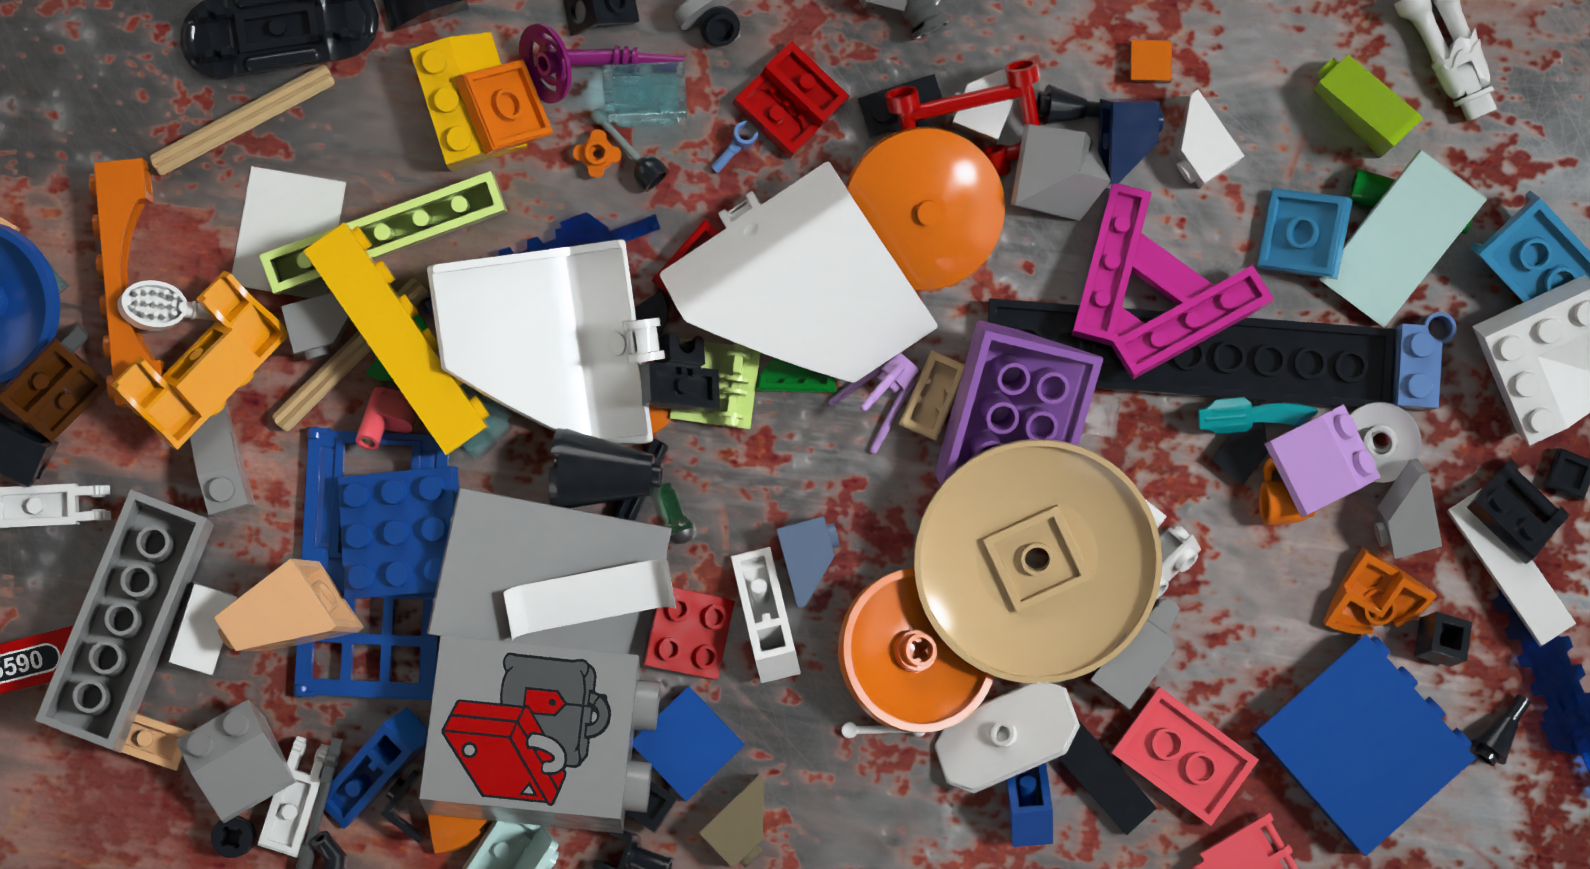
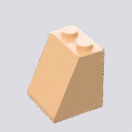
(287, 610)

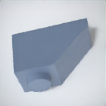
(807, 554)

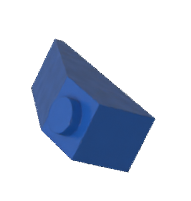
(376, 766)

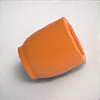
(1275, 501)

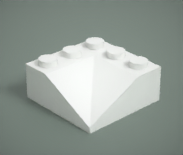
(1542, 359)

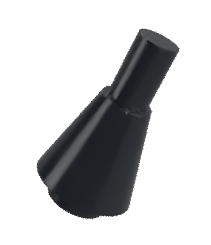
(1060, 106)
(1496, 740)

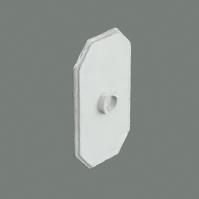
(1007, 736)

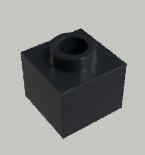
(1443, 639)

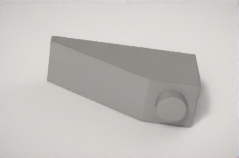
(221, 466)

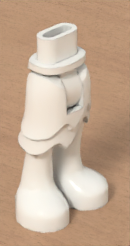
(1462, 65)

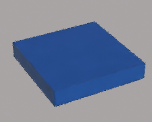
(688, 743)

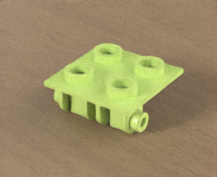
(737, 385)

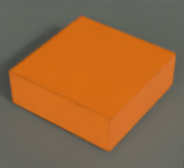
(1150, 61)

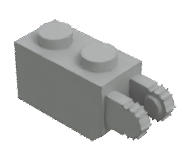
(1137, 665)

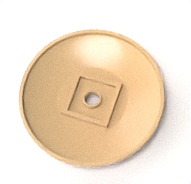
(1050, 618)

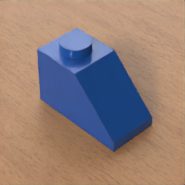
(1030, 808)

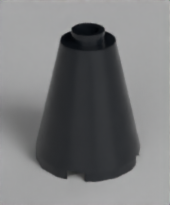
(598, 471)

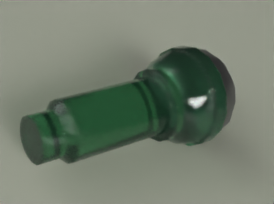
(682, 527)

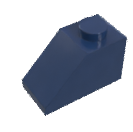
(1127, 133)

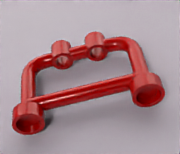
(1020, 79)

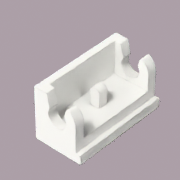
(197, 636)

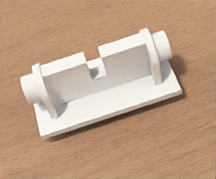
(1176, 554)

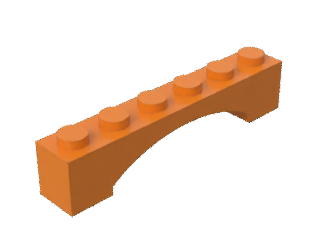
(121, 195)

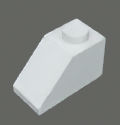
(987, 120)
(1204, 143)

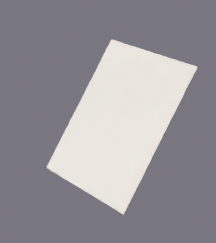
(281, 211)

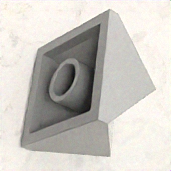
(1058, 172)

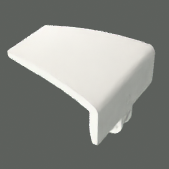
(802, 282)
(550, 337)

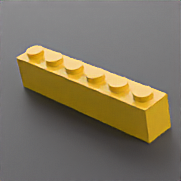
(396, 337)

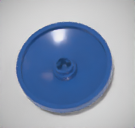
(26, 302)

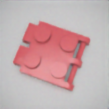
(1248, 849)

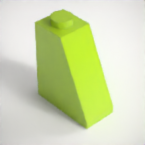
(1366, 104)

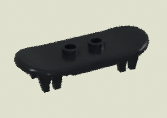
(269, 35)

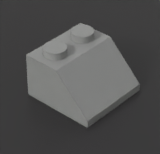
(236, 760)

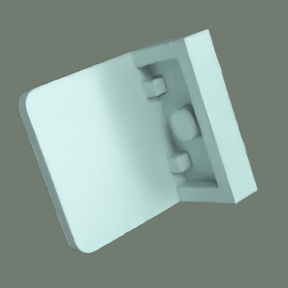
(514, 847)

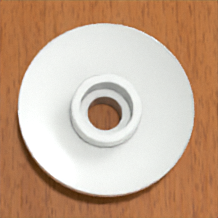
(1402, 434)

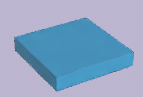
(1304, 233)

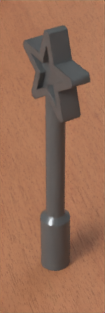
(307, 850)

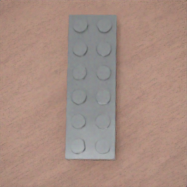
(125, 621)

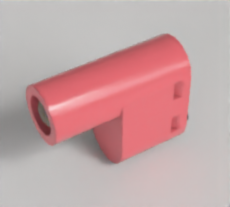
(385, 410)

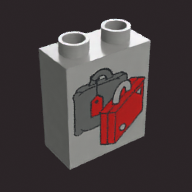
(537, 735)

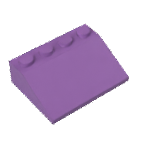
(1016, 391)

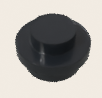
(719, 26)

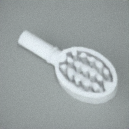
(157, 306)

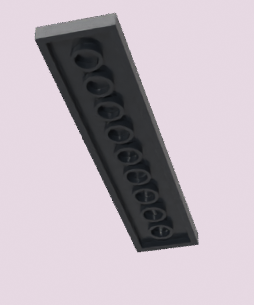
(1248, 360)

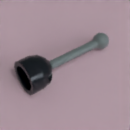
(648, 169)

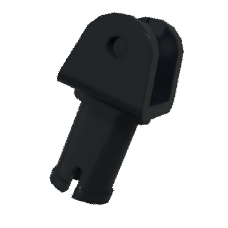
(635, 856)

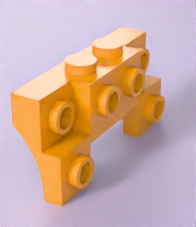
(209, 369)

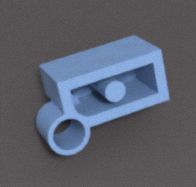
(1418, 364)

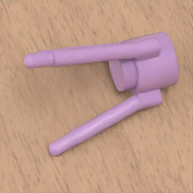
(893, 375)

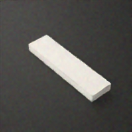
(1519, 582)

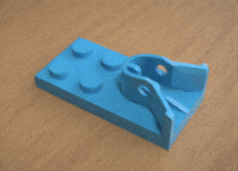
(1534, 251)

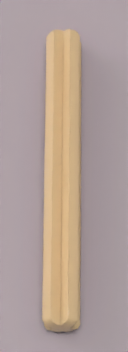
(242, 120)
(334, 369)

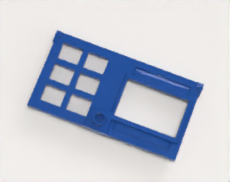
(322, 544)

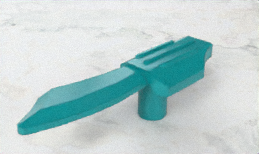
(1238, 415)

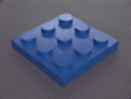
(395, 530)

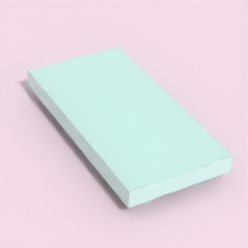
(1404, 237)

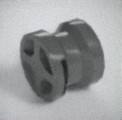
(925, 17)

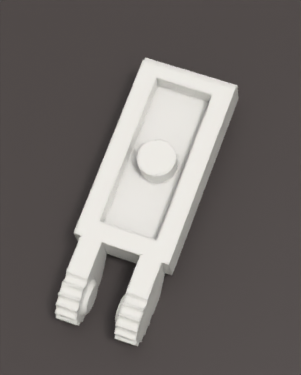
(49, 505)
(294, 805)

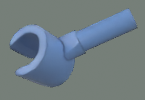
(734, 147)

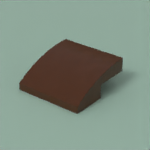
(53, 389)

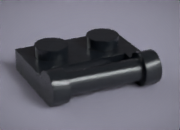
(1511, 518)

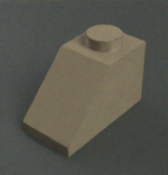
(739, 826)

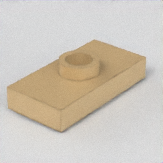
(932, 396)

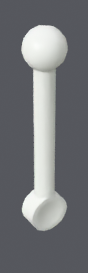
(850, 730)

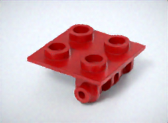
(691, 635)

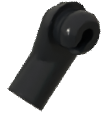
(330, 851)

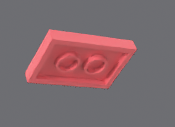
(1184, 756)

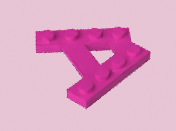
(1201, 305)

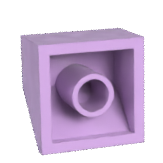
(1322, 460)

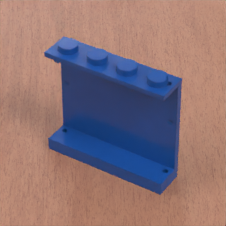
(1365, 744)

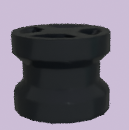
(240, 832)

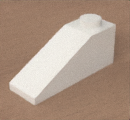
(765, 615)

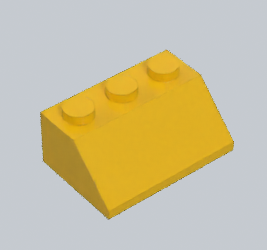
(437, 69)

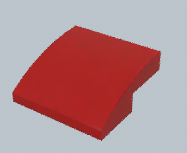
(790, 99)

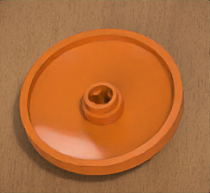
(930, 203)
(900, 663)

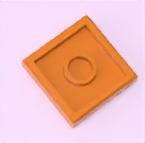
(504, 106)

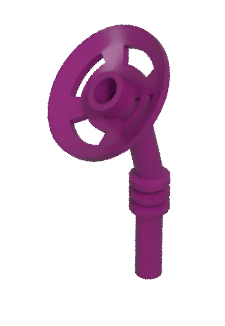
(561, 59)

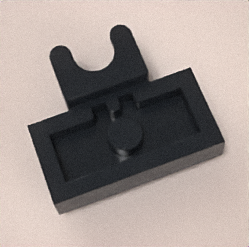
(679, 379)

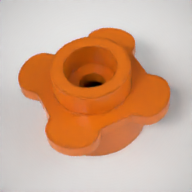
(597, 165)

